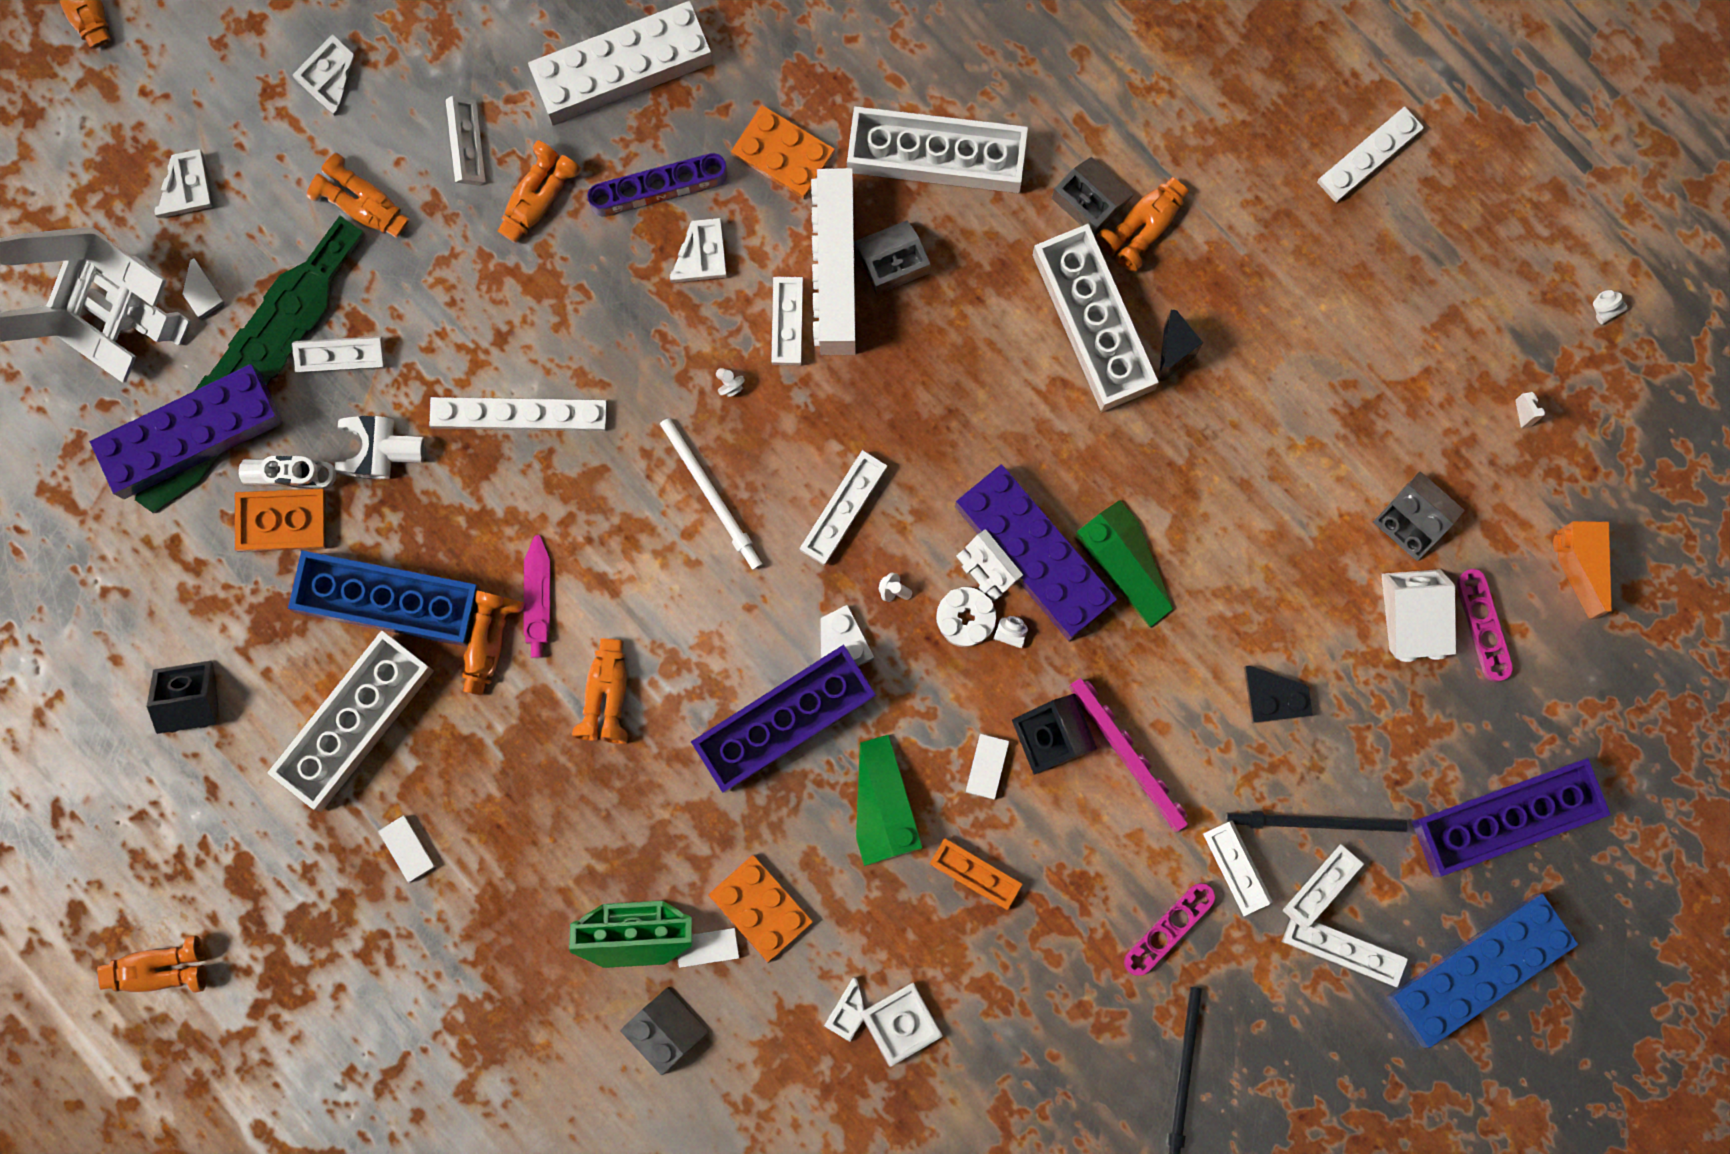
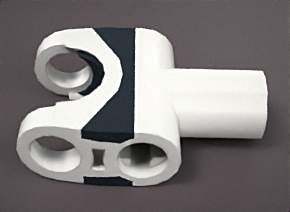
(378, 447)
(285, 471)

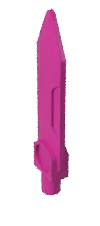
(537, 597)

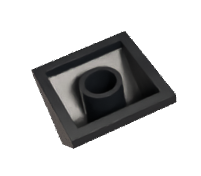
(1178, 345)

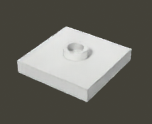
(901, 1024)

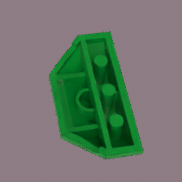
(631, 934)

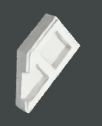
(200, 291)
(1528, 410)
(846, 1015)

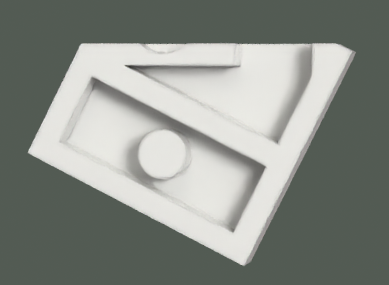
(327, 73)
(841, 629)

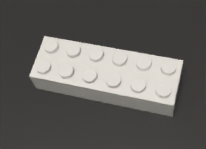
(621, 62)
(937, 149)
(835, 258)
(1095, 317)
(350, 722)

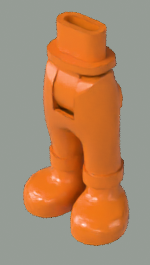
(88, 20)
(526, 206)
(370, 209)
(1154, 210)
(486, 639)
(606, 676)
(139, 974)

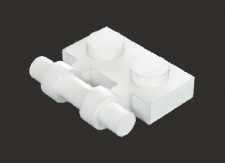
(993, 560)

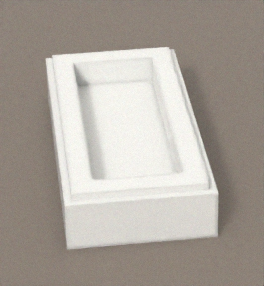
(987, 766)
(406, 849)
(710, 948)

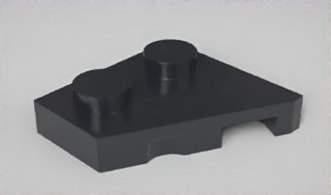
(1275, 697)

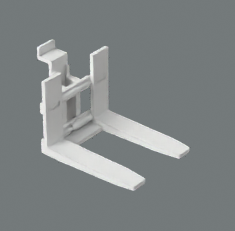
(127, 305)

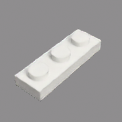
(465, 140)
(787, 320)
(338, 354)
(1238, 868)
(1323, 887)

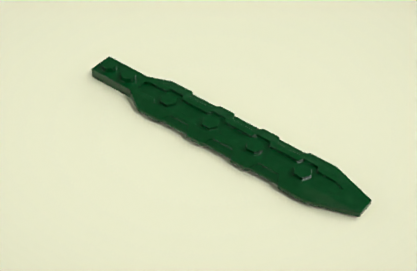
(266, 341)

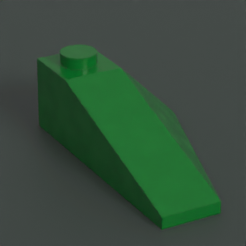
(1123, 555)
(883, 811)

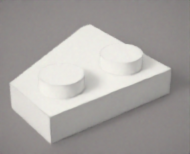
(185, 186)
(701, 253)

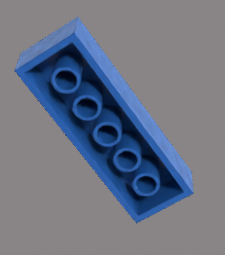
(383, 598)
(1482, 970)

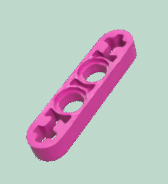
(1489, 624)
(1166, 926)

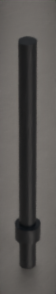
(1258, 819)
(1176, 1139)

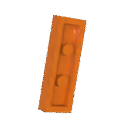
(975, 874)

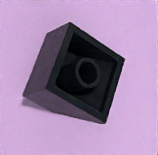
(183, 697)
(1054, 733)

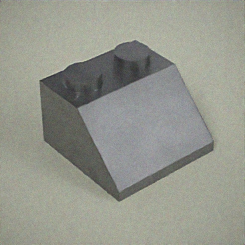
(664, 1031)

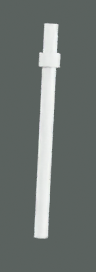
(740, 540)

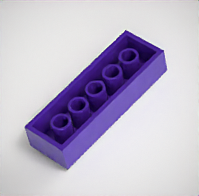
(186, 432)
(1050, 566)
(783, 719)
(1511, 818)

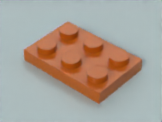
(782, 151)
(280, 520)
(760, 908)

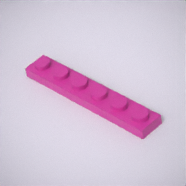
(1136, 764)

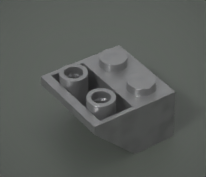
(1091, 195)
(893, 257)
(1418, 516)

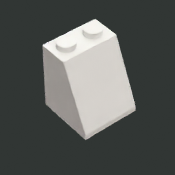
(1420, 614)

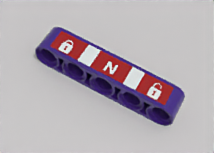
(642, 183)

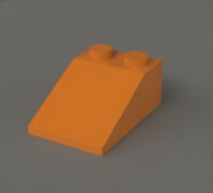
(1585, 559)

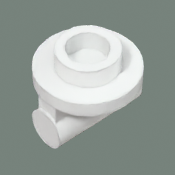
(1608, 305)
(731, 384)
(891, 586)
(1011, 631)

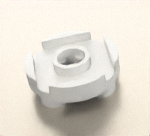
(975, 631)

